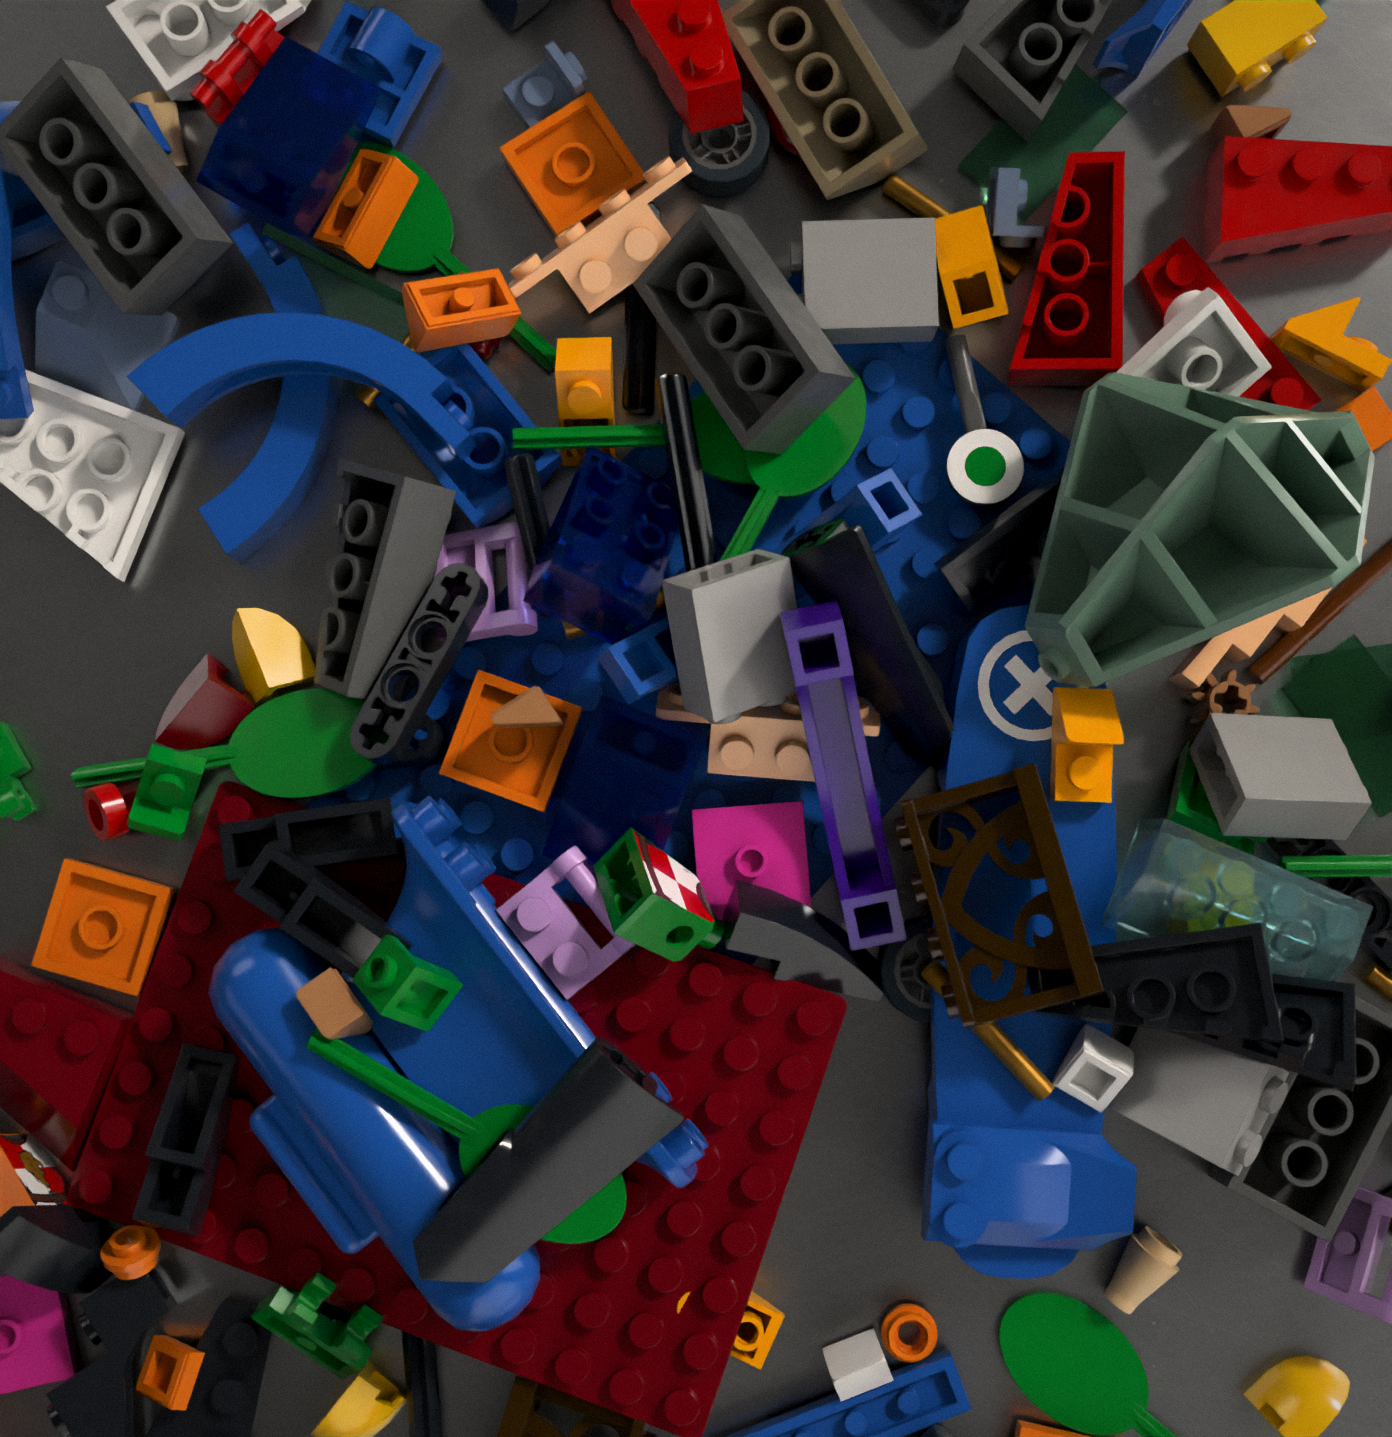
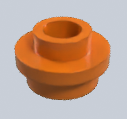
(131, 1252)
(914, 1349)

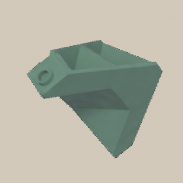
(1189, 522)

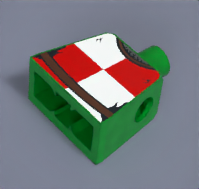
(655, 899)

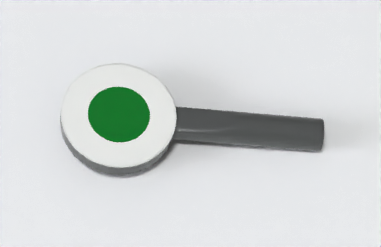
(983, 463)

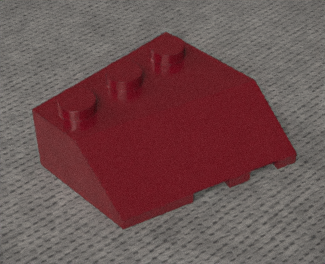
(55, 1056)

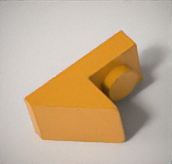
(1320, 343)
(1082, 744)

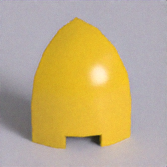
(269, 653)
(1300, 1395)
(364, 1406)

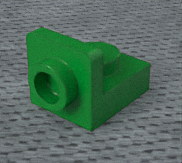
(166, 792)
(405, 985)

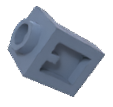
(546, 86)
(1005, 199)

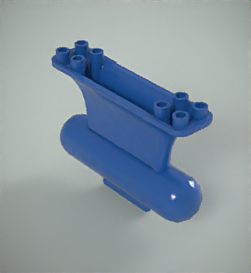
(502, 1040)

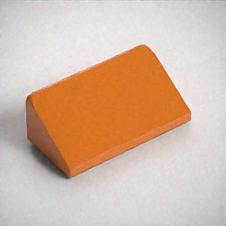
(366, 208)
(459, 309)

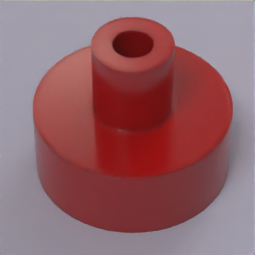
(107, 810)

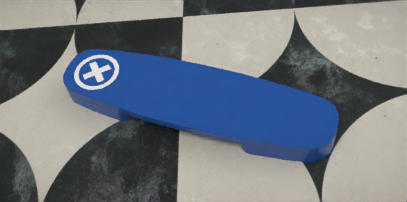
(1004, 722)

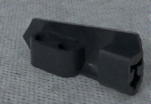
(886, 663)
(547, 1167)

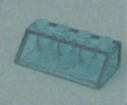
(1194, 883)

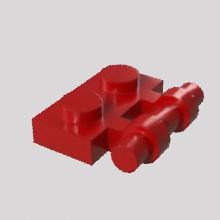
(237, 67)

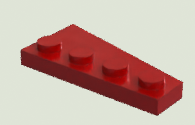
(1183, 270)

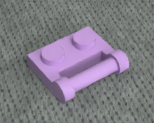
(475, 549)
(553, 930)
(1349, 1262)

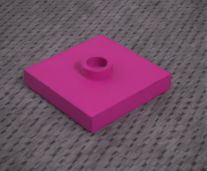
(753, 846)
(34, 1336)

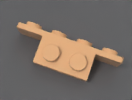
(612, 249)
(762, 741)

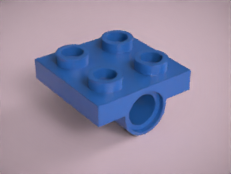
(388, 55)

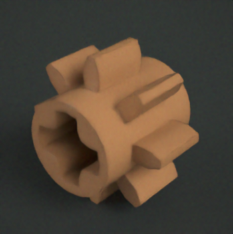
(1233, 694)

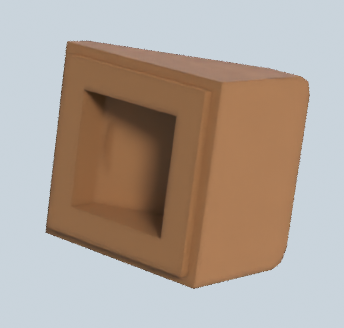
(1250, 121)
(527, 711)
(333, 1006)

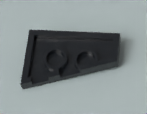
(229, 1381)

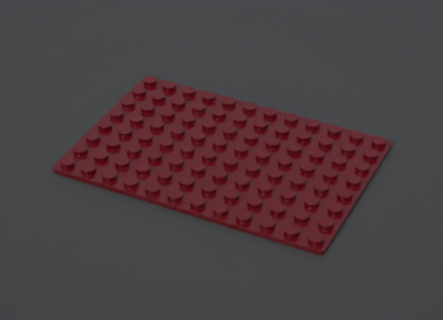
(604, 1319)

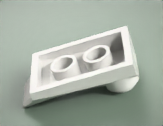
(182, 35)
(1198, 349)

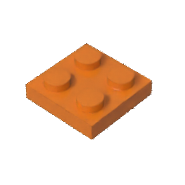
(572, 163)
(508, 761)
(103, 926)

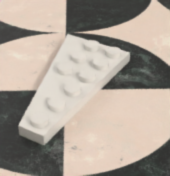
(88, 468)

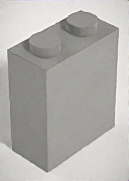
(869, 278)
(732, 634)
(1278, 777)
(1201, 1096)

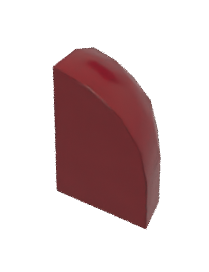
(203, 708)

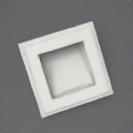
(1095, 1068)
(857, 1364)

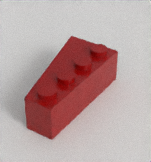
(690, 56)
(1292, 193)
(1077, 295)

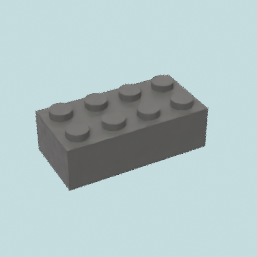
(111, 188)
(742, 331)
(1323, 1136)

